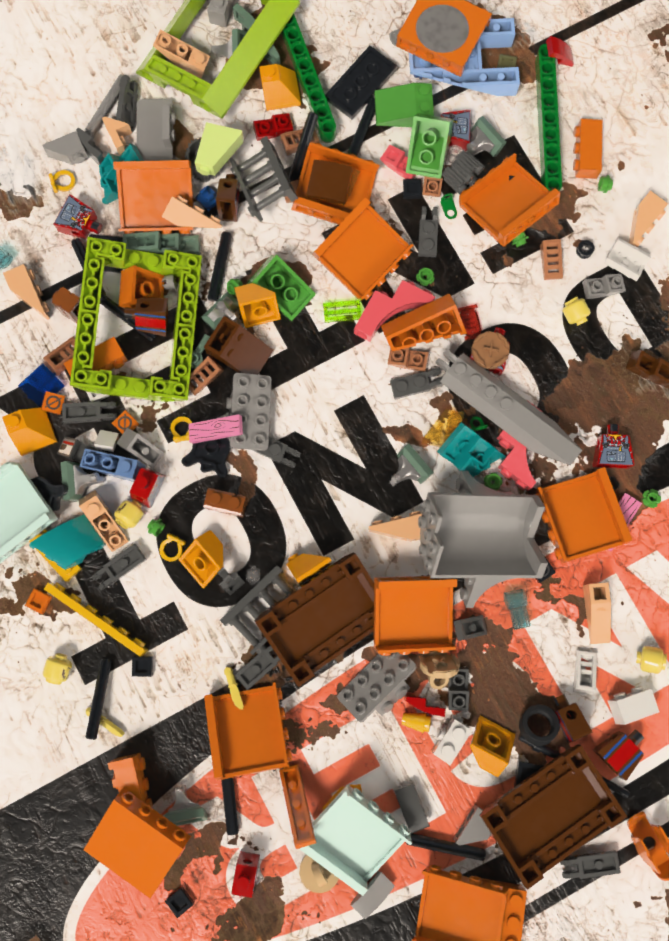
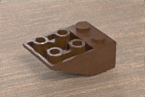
(237, 348)

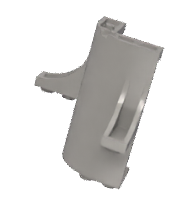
(480, 536)

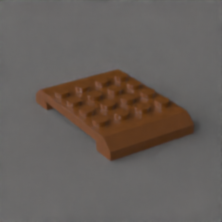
(321, 618)
(551, 814)

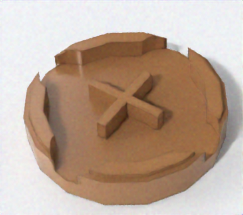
(490, 350)

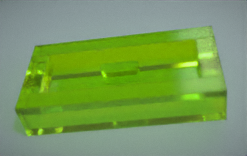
(342, 311)

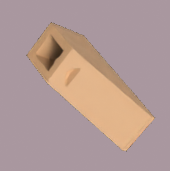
(182, 54)
(644, 215)
(186, 216)
(22, 285)
(102, 520)
(399, 527)
(598, 612)

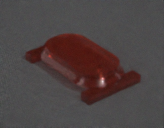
(471, 321)

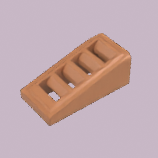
(291, 136)
(551, 247)
(59, 351)
(207, 380)

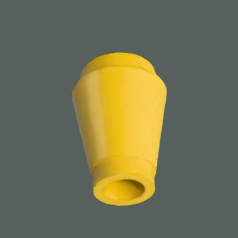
(417, 721)

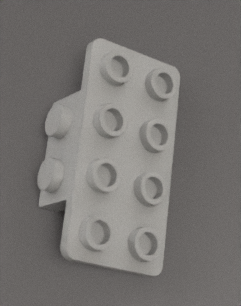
(155, 129)
(252, 401)
(378, 686)

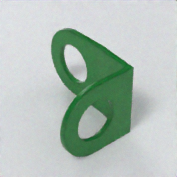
(448, 204)
(480, 427)

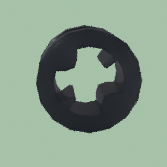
(589, 245)

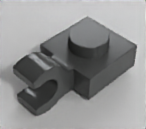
(230, 582)

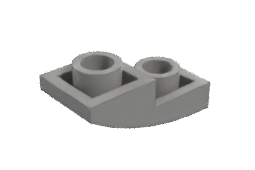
(604, 286)
(377, 892)

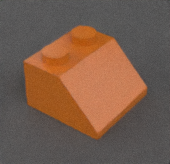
(137, 284)

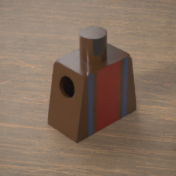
(228, 192)
(149, 315)
(577, 726)
(621, 753)

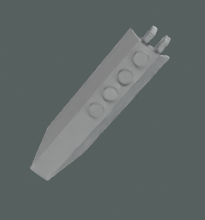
(507, 409)

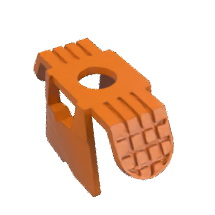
(655, 857)

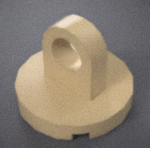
(439, 666)
(315, 876)

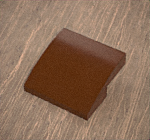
(329, 181)

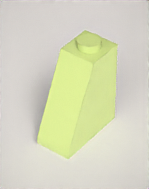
(216, 148)

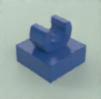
(207, 198)

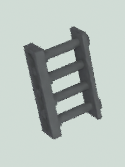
(280, 177)
(247, 604)

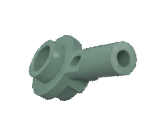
(197, 358)

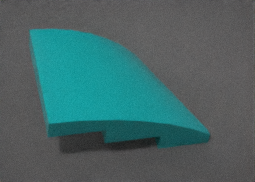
(108, 174)
(469, 451)
(69, 542)

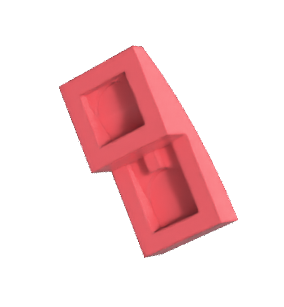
(397, 161)

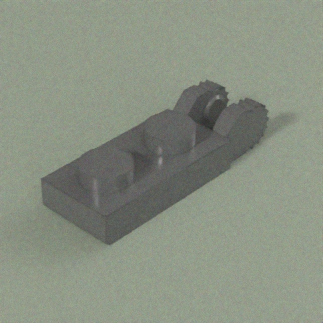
(127, 100)
(428, 234)
(414, 384)
(87, 412)
(276, 452)
(120, 566)
(257, 668)
(592, 865)

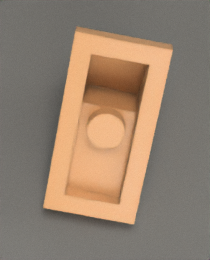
(117, 130)

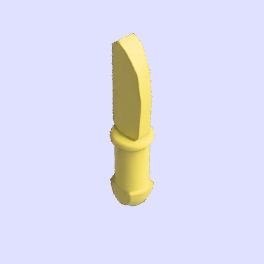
(235, 694)
(108, 724)

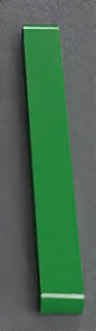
(309, 76)
(550, 113)

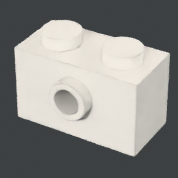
(633, 706)
(450, 741)

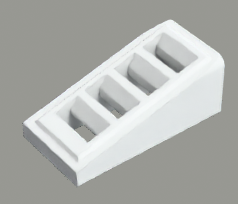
(591, 689)

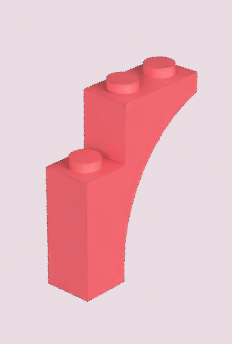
(383, 307)
(515, 463)

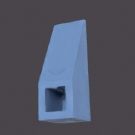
(111, 464)

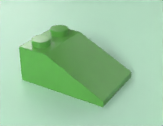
(400, 103)
(429, 145)
(290, 289)

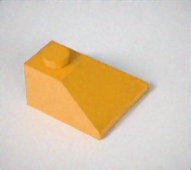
(279, 87)
(257, 304)
(29, 430)
(204, 558)
(306, 565)
(492, 746)

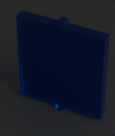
(39, 382)

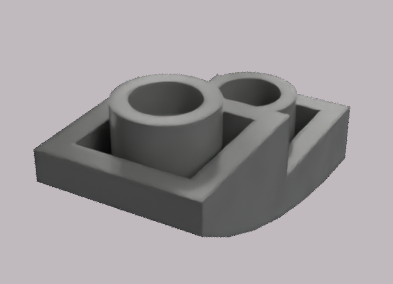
(90, 146)
(458, 691)
(412, 808)

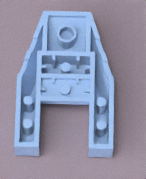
(489, 80)

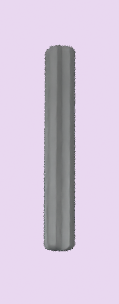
(104, 107)

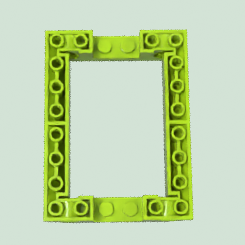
(239, 68)
(114, 254)

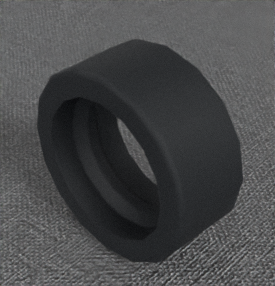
(549, 714)

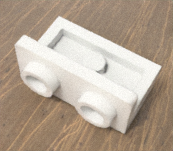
(627, 259)

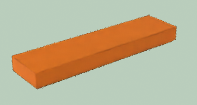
(297, 806)

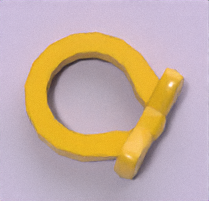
(53, 178)
(177, 438)
(170, 537)

